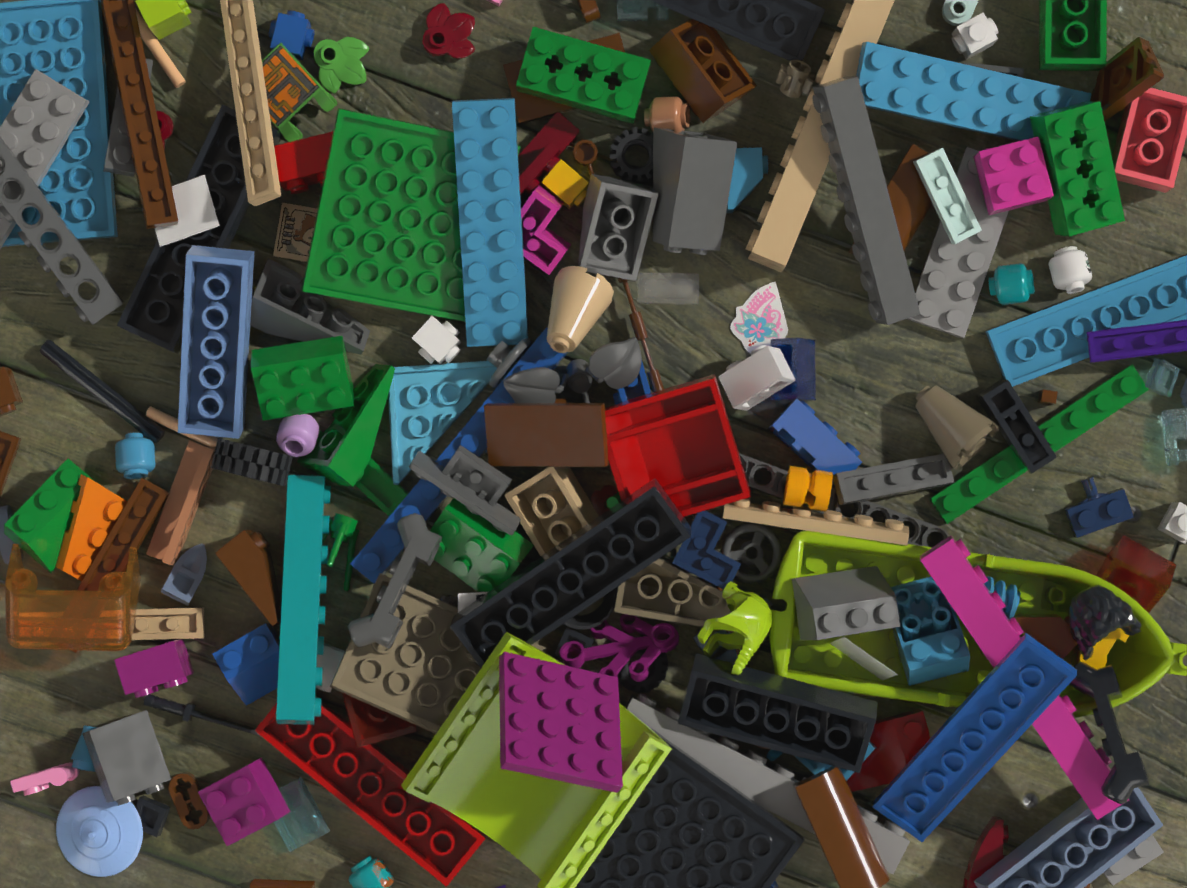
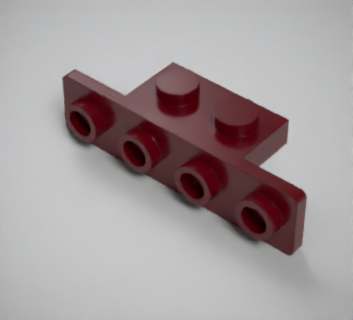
(544, 151)

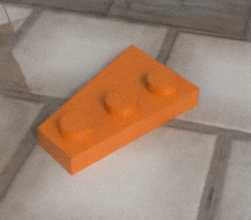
(92, 522)

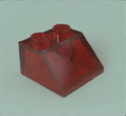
(1138, 572)

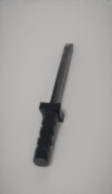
(189, 711)

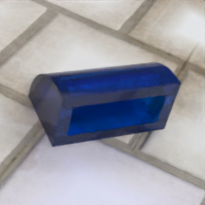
(801, 360)

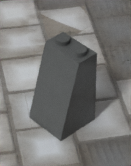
(693, 187)

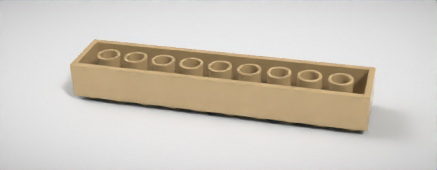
(810, 155)

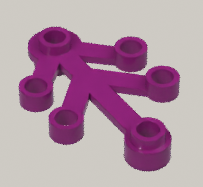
(624, 646)

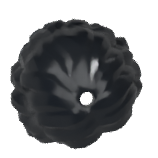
(1096, 614)

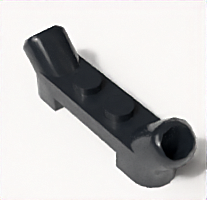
(1128, 768)

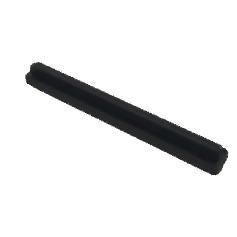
(102, 391)

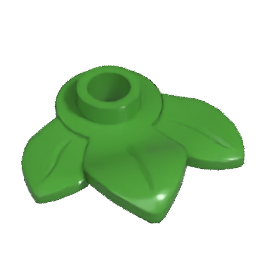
(345, 64)

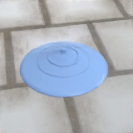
(98, 834)

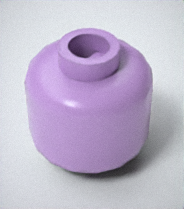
(297, 435)

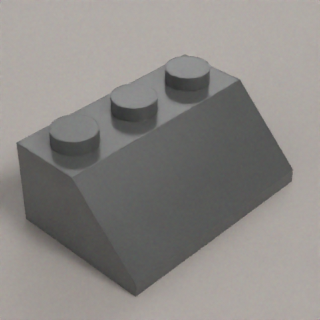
(844, 603)

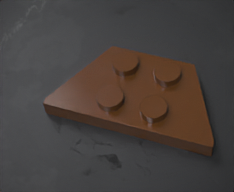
(1126, 77)

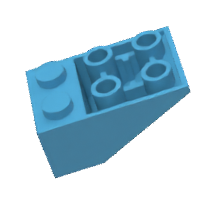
(928, 633)

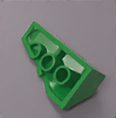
(348, 442)

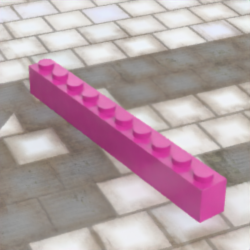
(996, 636)

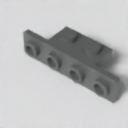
(471, 483)

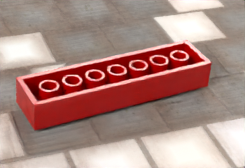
(371, 787)

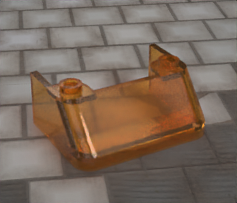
(68, 617)

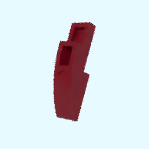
(986, 851)

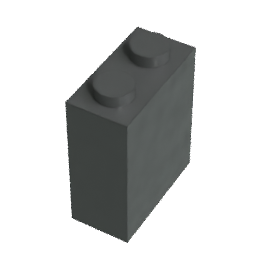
(127, 758)

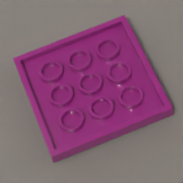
(559, 722)

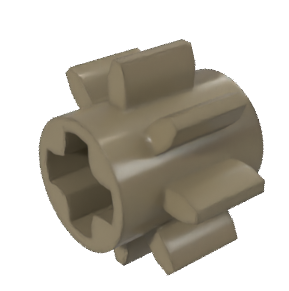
(795, 78)

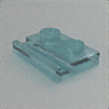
(305, 819)

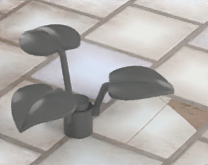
(614, 362)

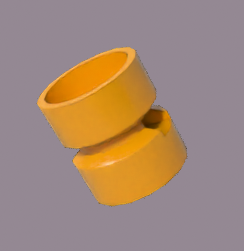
(808, 488)

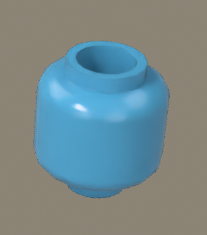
(135, 456)

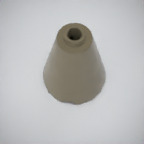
(954, 425)

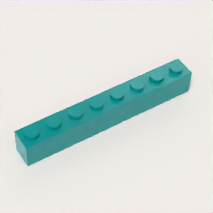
(301, 600)

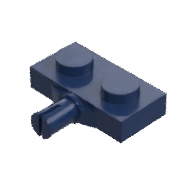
(1098, 509)

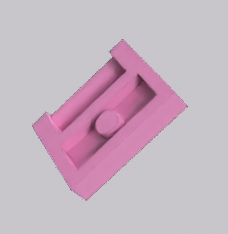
(39, 780)

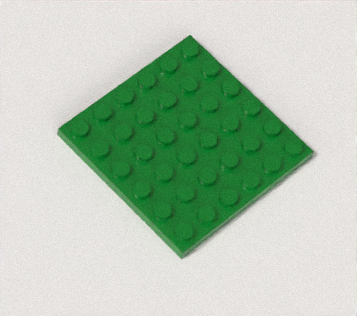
(389, 218)

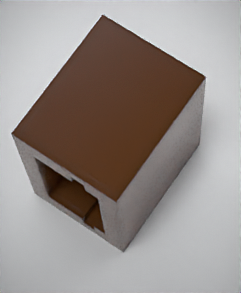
(1047, 396)

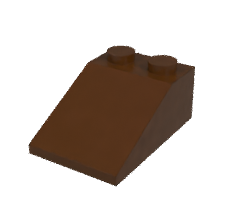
(253, 569)

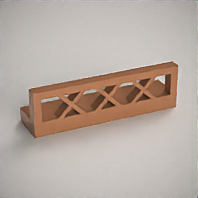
(182, 503)

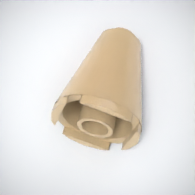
(576, 306)

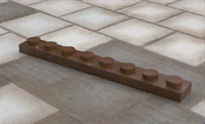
(140, 113)

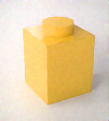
(566, 184)

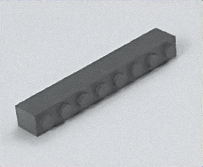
(866, 200)

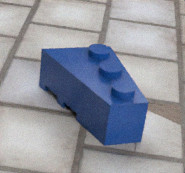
(814, 440)

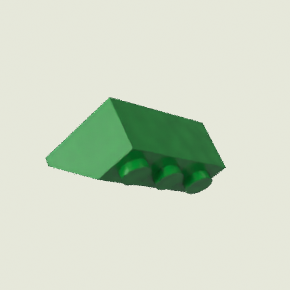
(46, 516)

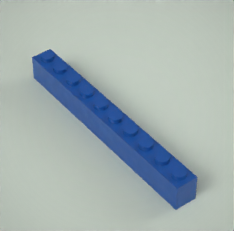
(425, 496)

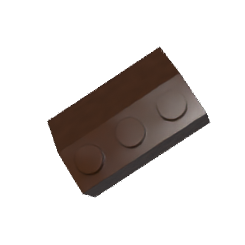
(702, 68)

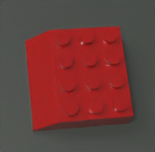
(682, 442)

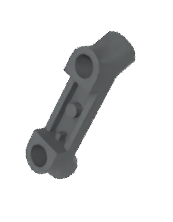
(419, 546)

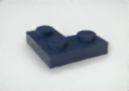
(698, 552)

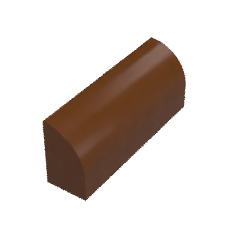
(908, 196)
(841, 830)

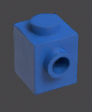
(292, 32)

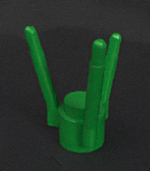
(341, 530)

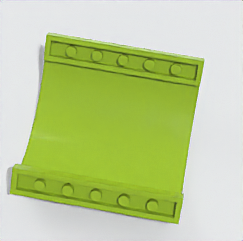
(539, 820)

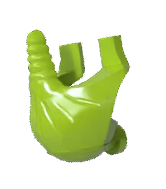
(749, 621)

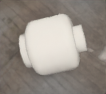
(1070, 269)

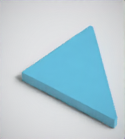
(426, 403)

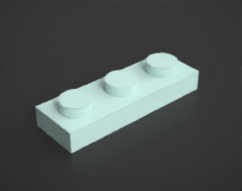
(947, 196)

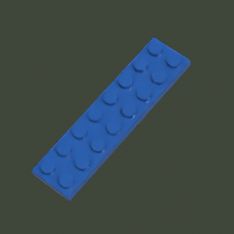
(975, 737)

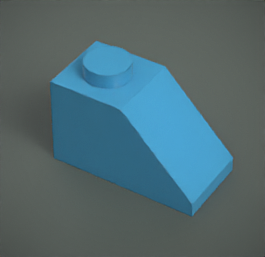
(746, 175)

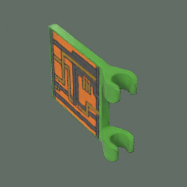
(290, 89)

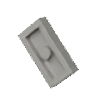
(1134, 860)

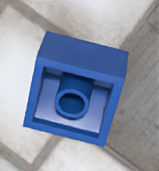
(251, 663)

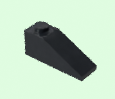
(1016, 425)

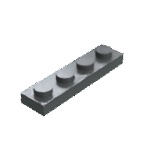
(118, 153)
(892, 479)

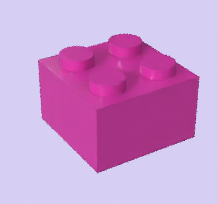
(1013, 176)

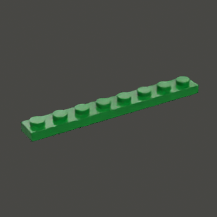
(1058, 432)

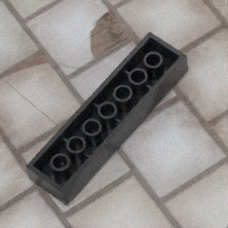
(158, 297)
(574, 572)

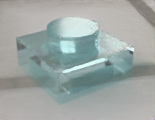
(1162, 377)

